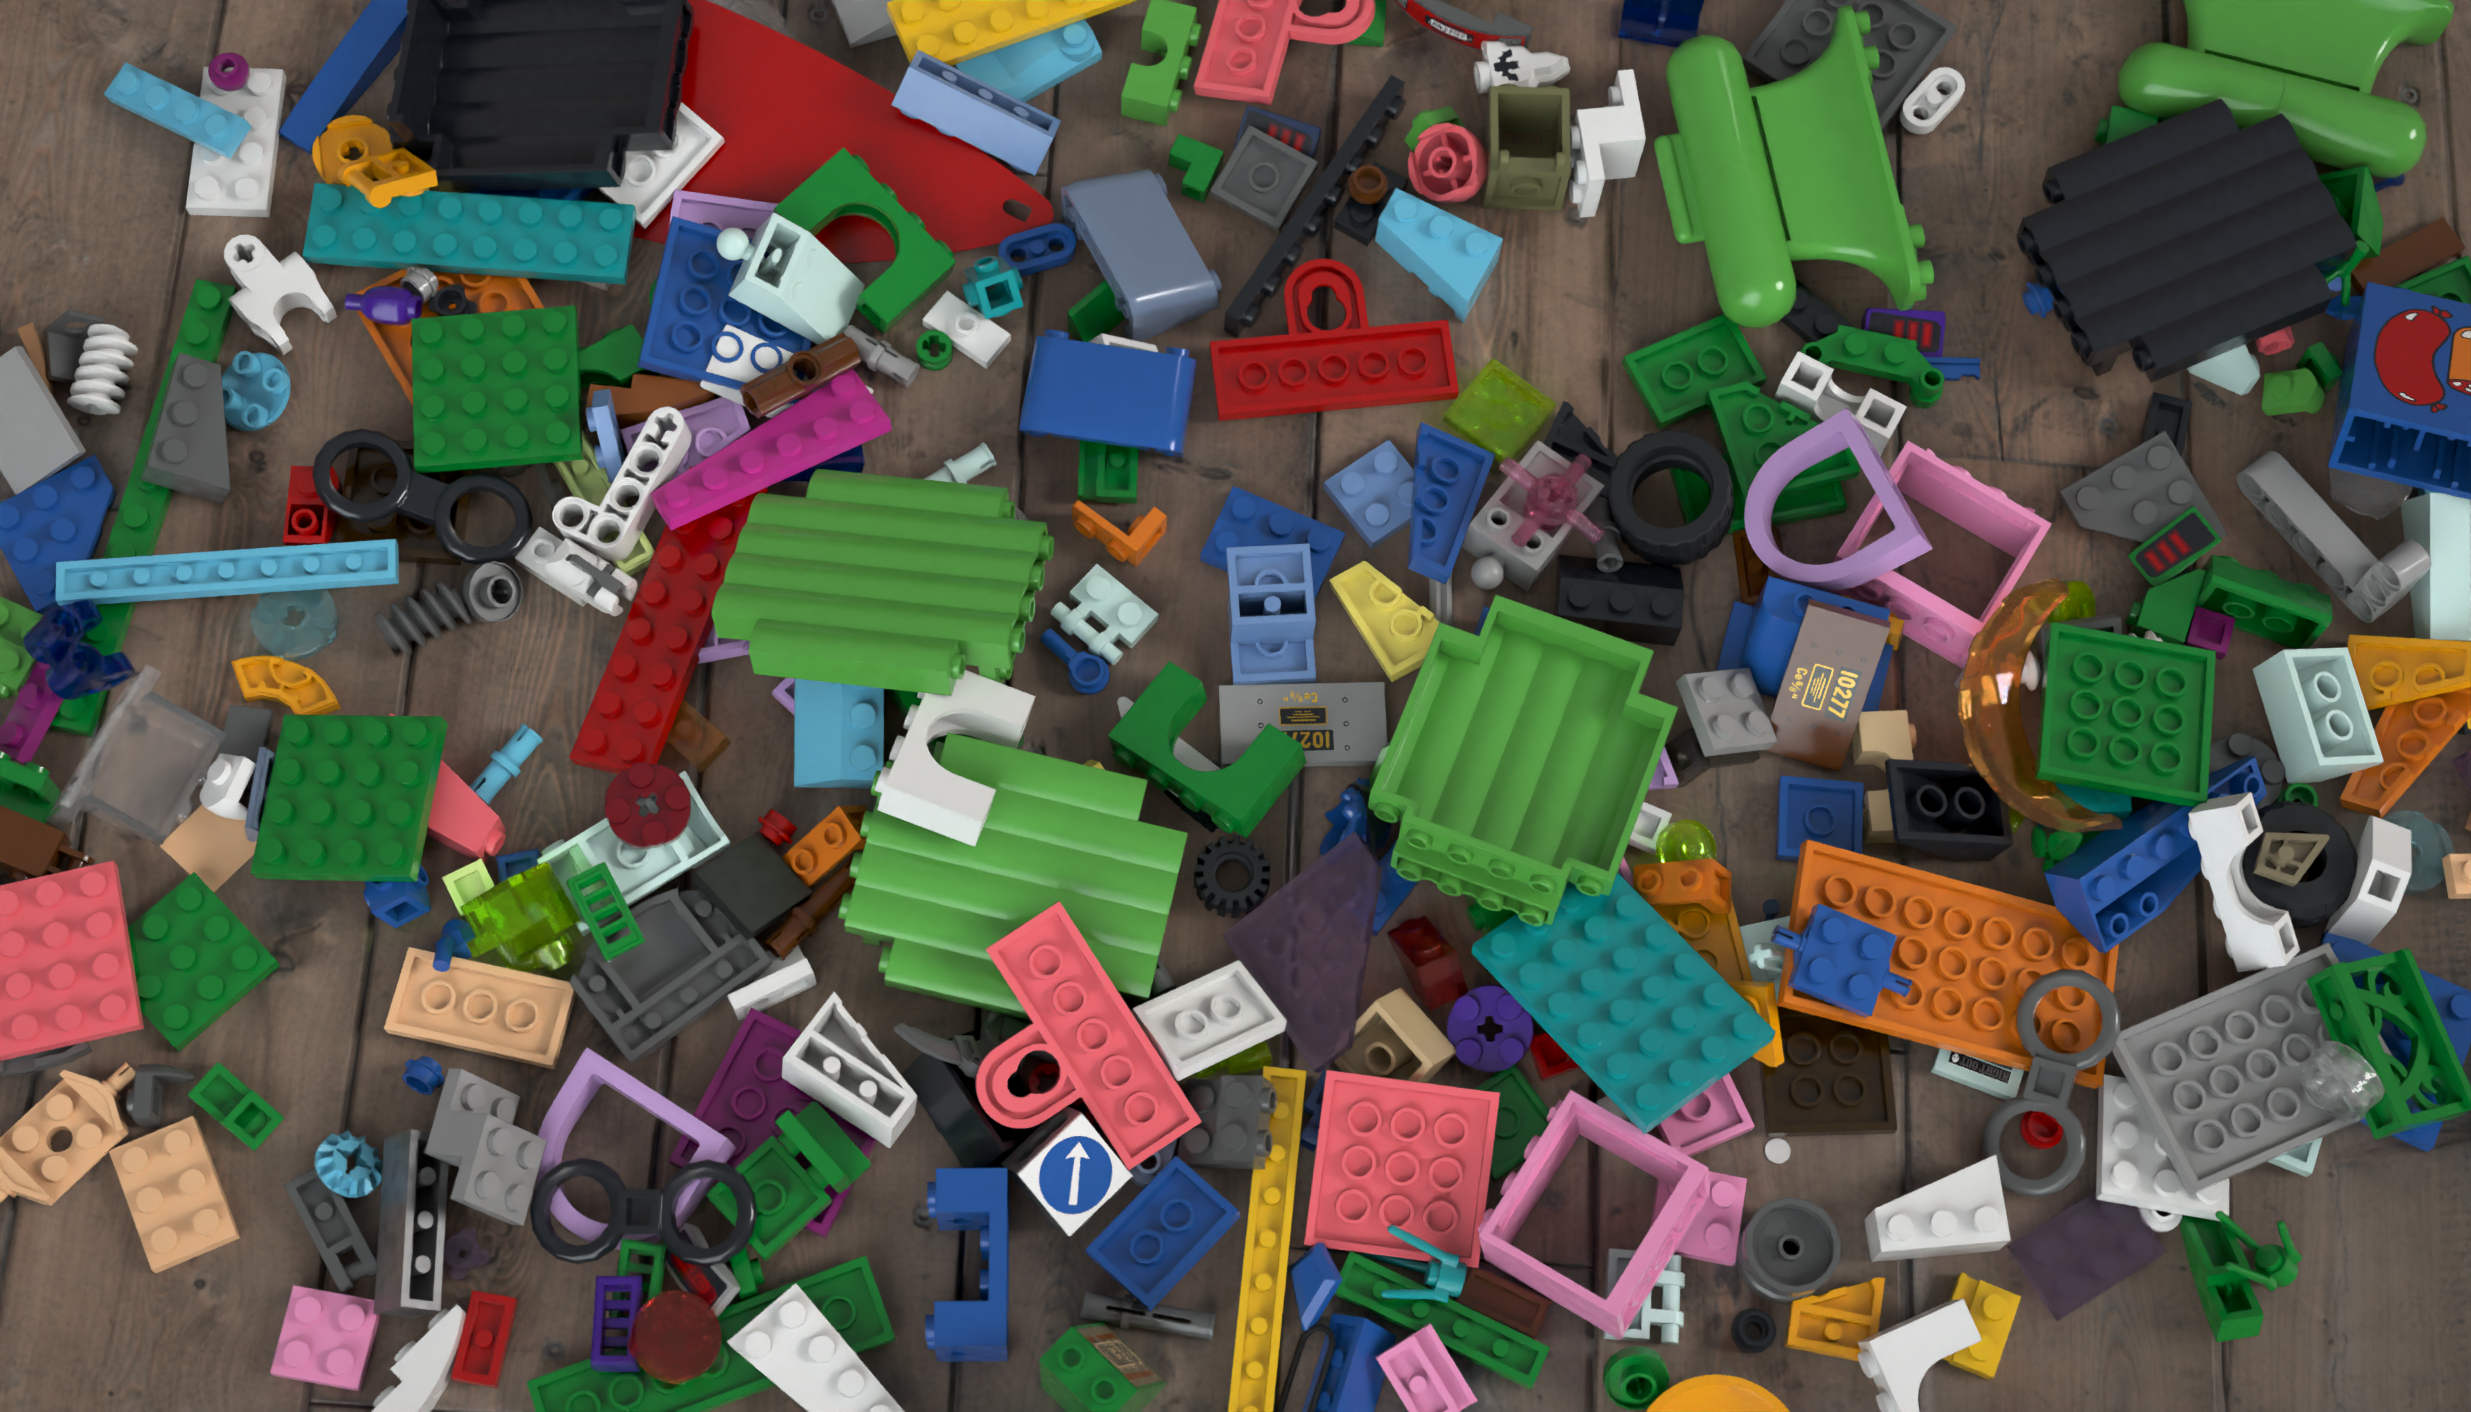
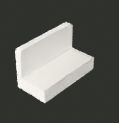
(774, 985)

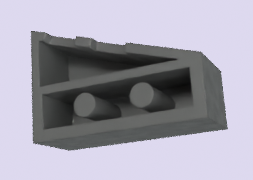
(190, 433)

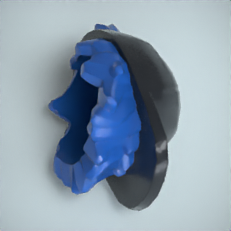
(1355, 816)

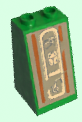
(1097, 1372)

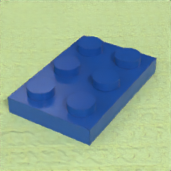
(1259, 522)
(1163, 1233)

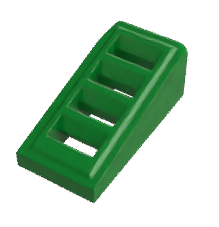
(588, 878)
(624, 1266)

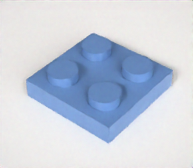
(1375, 493)

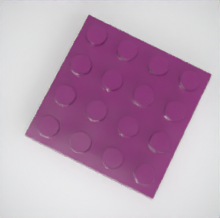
(752, 1095)

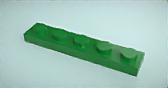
(1456, 1325)

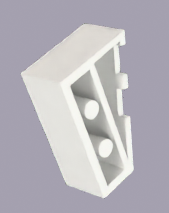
(849, 1074)
(1943, 1218)

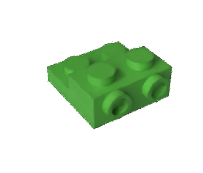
(15, 661)

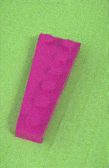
(796, 439)

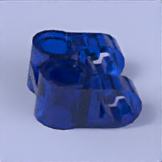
(75, 666)

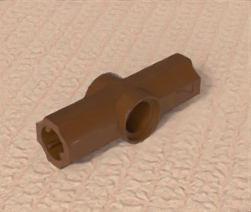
(782, 386)

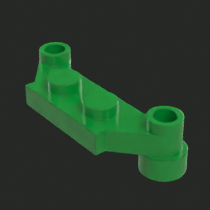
(1880, 357)

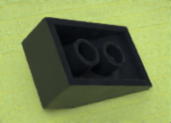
(1947, 810)

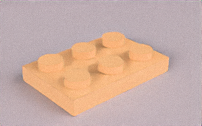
(174, 1194)

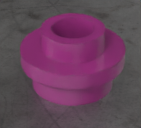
(232, 80)

